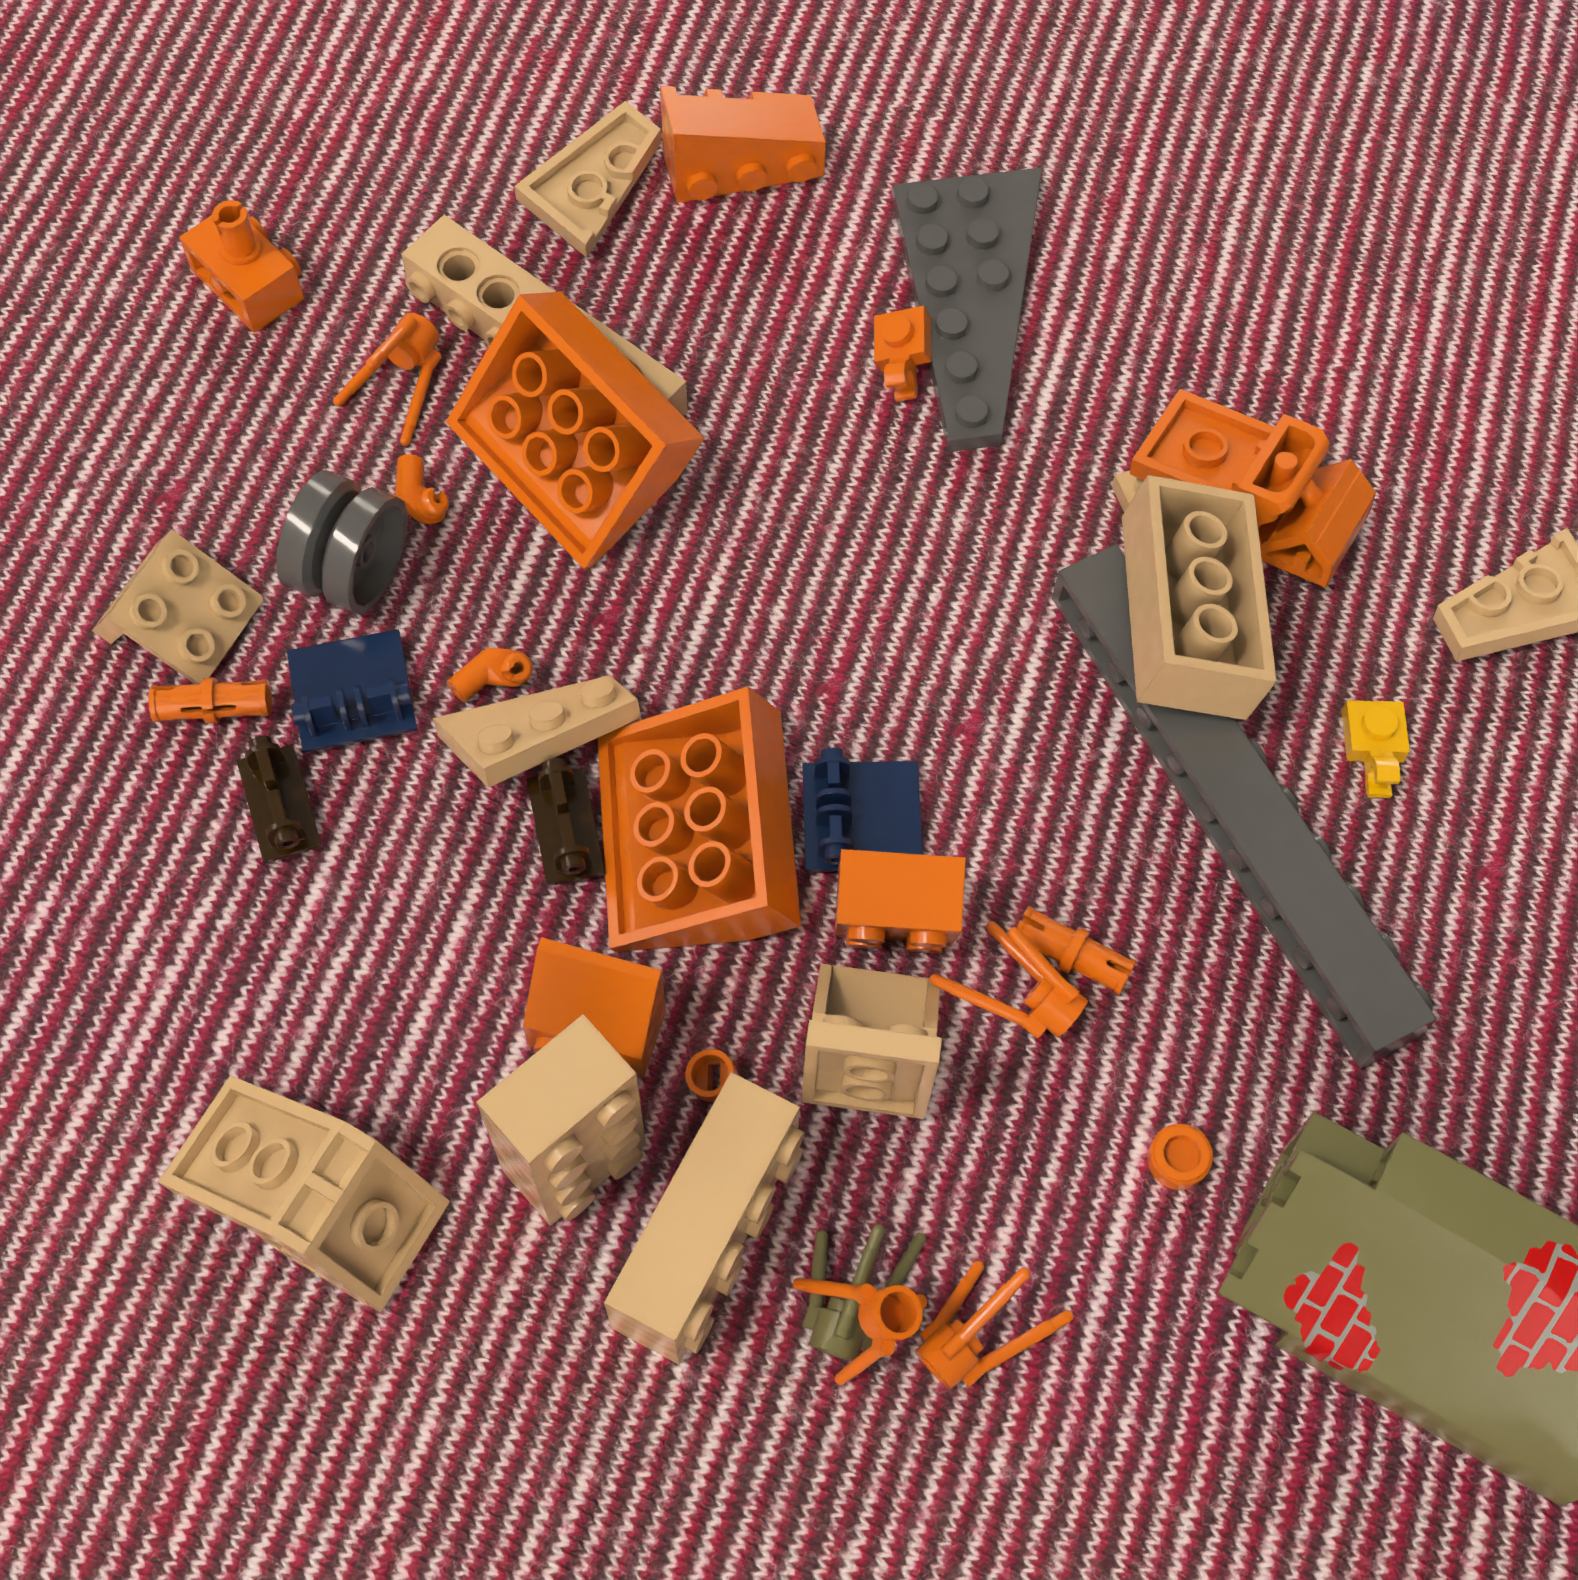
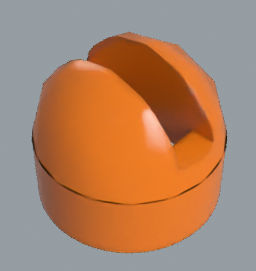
(700, 1073)

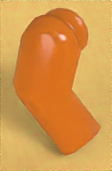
(419, 501)

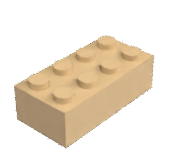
(1197, 598)
(566, 1121)
(704, 1218)

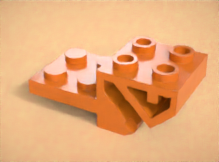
(1301, 510)

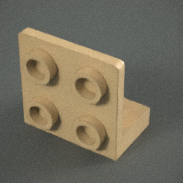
(181, 608)

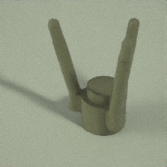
(837, 1327)

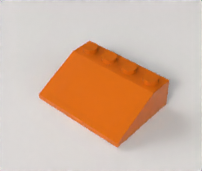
(571, 426)
(698, 826)

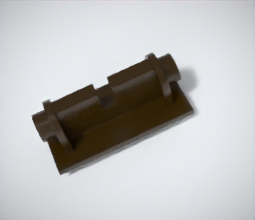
(277, 800)
(565, 823)

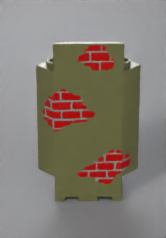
(1423, 1295)

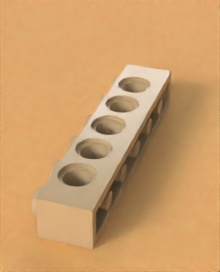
(481, 285)

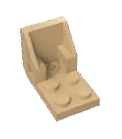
(872, 1042)
(308, 1188)

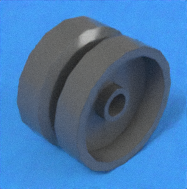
(342, 541)

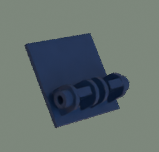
(351, 691)
(859, 808)

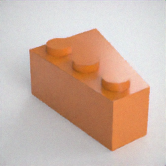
(738, 143)

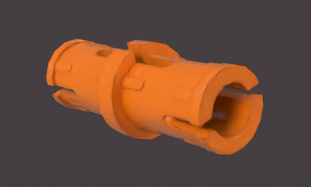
(210, 700)
(1076, 950)

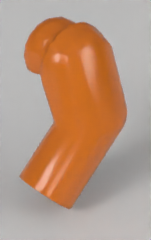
(491, 668)

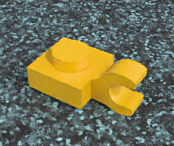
(1378, 737)

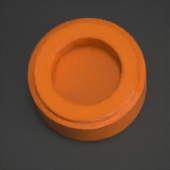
(1179, 1157)

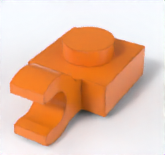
(900, 344)

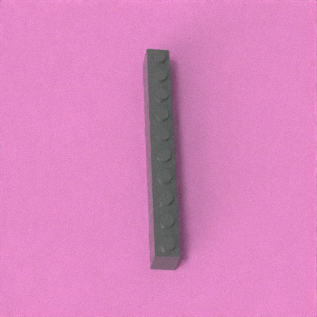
(1257, 834)

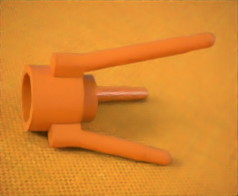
(406, 346)
(1052, 1000)
(883, 1314)
(953, 1349)

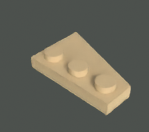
(591, 177)
(1518, 606)
(530, 729)

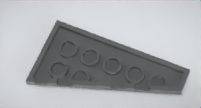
(968, 267)

